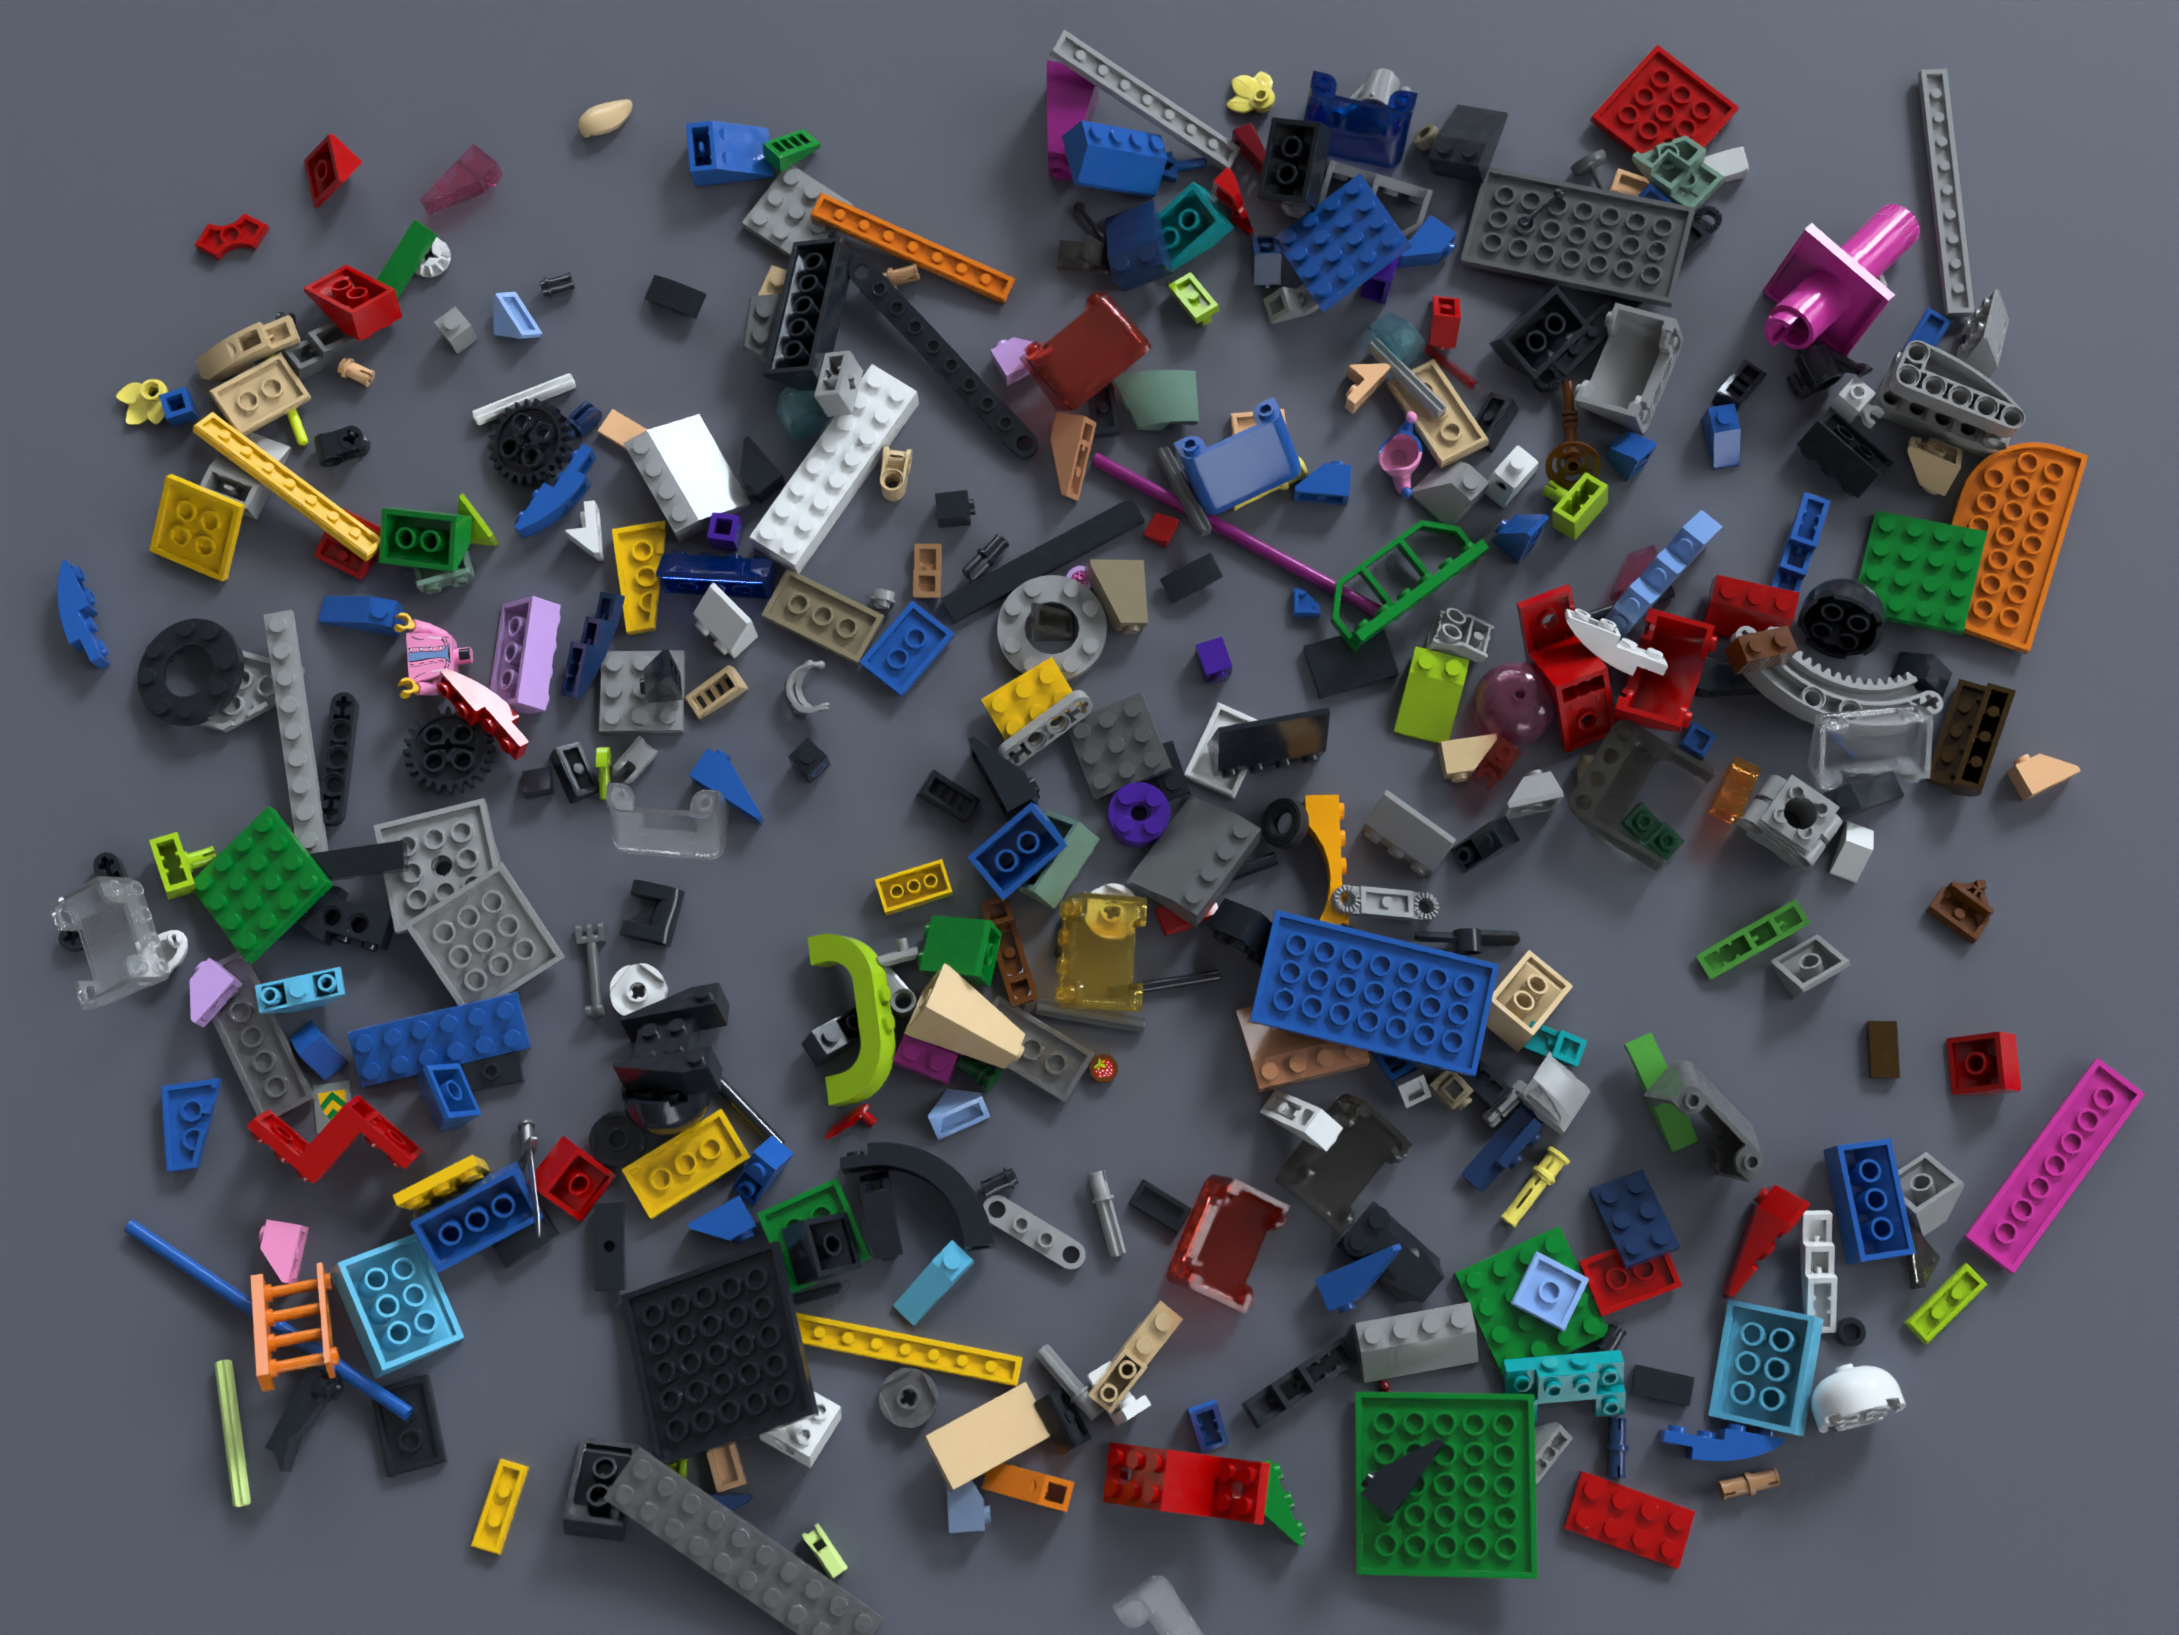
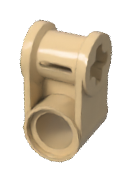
(895, 468)

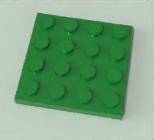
(1923, 570)
(260, 884)
(1511, 1331)

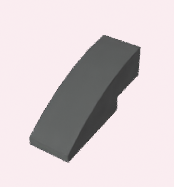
(319, 350)

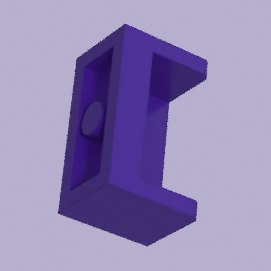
(1379, 285)

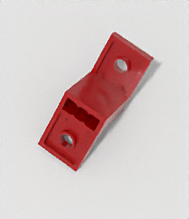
(1570, 671)
(337, 1137)
(1186, 1483)

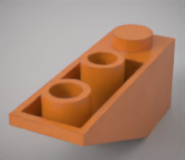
(1029, 1486)

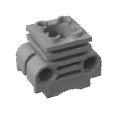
(1767, 825)

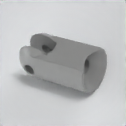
(635, 759)

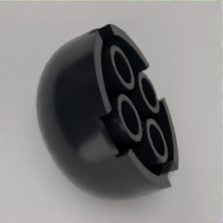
(1851, 607)
(664, 1112)

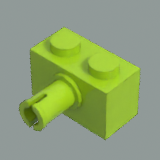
(1577, 506)
(176, 865)

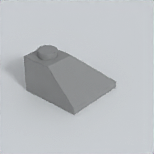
(1450, 491)
(1534, 794)
(1928, 1192)

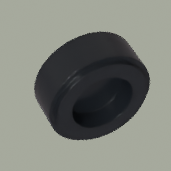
(1850, 1332)

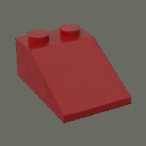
(355, 301)

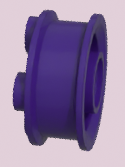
(1142, 797)

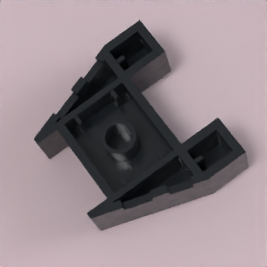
(669, 1041)

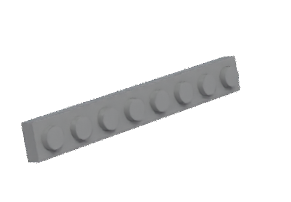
(1144, 100)

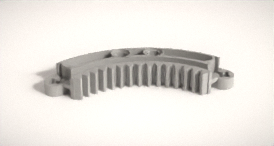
(1798, 681)

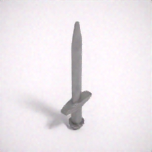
(528, 1150)

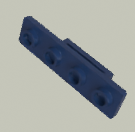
(1504, 1148)

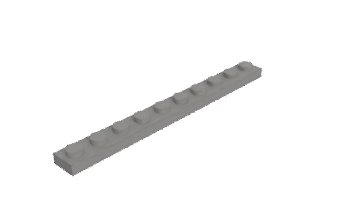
(1946, 193)
(295, 730)

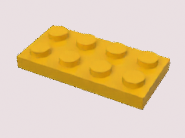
(686, 1164)

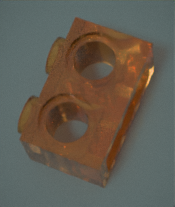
(1734, 790)

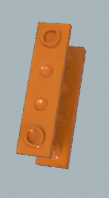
(265, 1318)

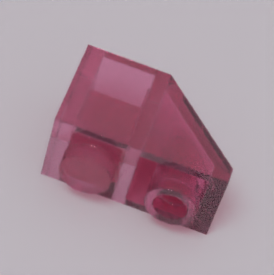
(1632, 569)

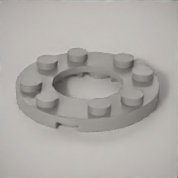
(1052, 590)

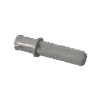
(1106, 1213)
(1069, 1382)

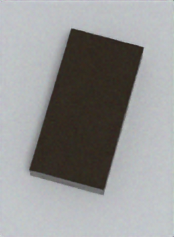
(1882, 1050)

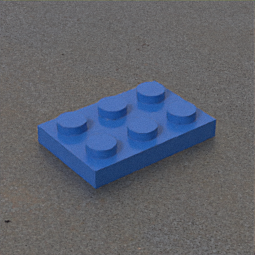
(907, 649)

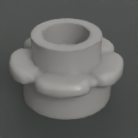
(882, 598)

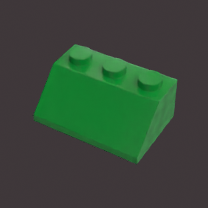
(424, 538)

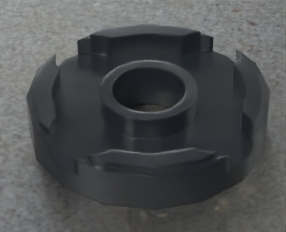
(601, 1140)

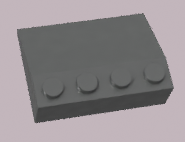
(1195, 859)

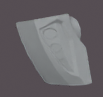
(1460, 635)
(1554, 1094)

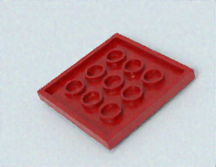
(1661, 104)

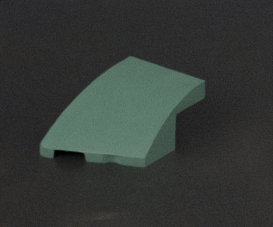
(1679, 171)
(1159, 397)

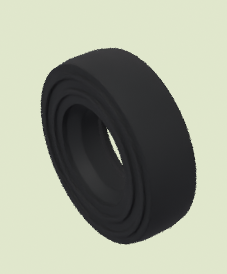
(1299, 825)

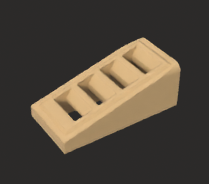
(720, 677)

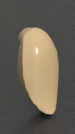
(604, 117)

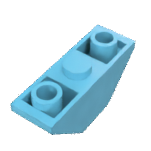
(300, 992)

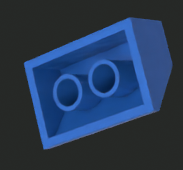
(1018, 850)

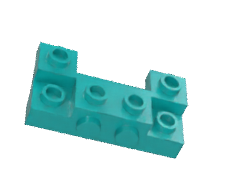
(1570, 1379)

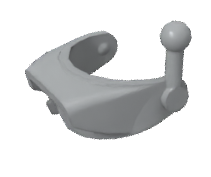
(794, 689)

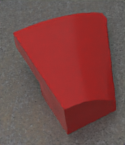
(1227, 190)

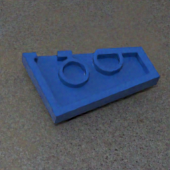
(187, 1121)

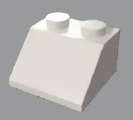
(724, 622)

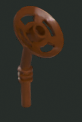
(1571, 457)

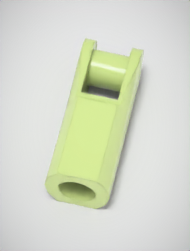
(828, 1556)

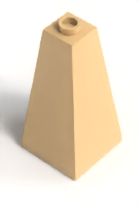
(964, 1021)

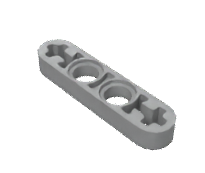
(1042, 725)

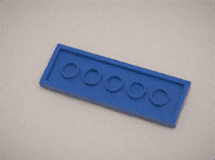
(439, 1037)

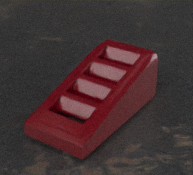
(1250, 145)

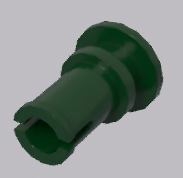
(981, 1074)

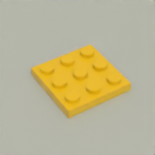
(196, 527)

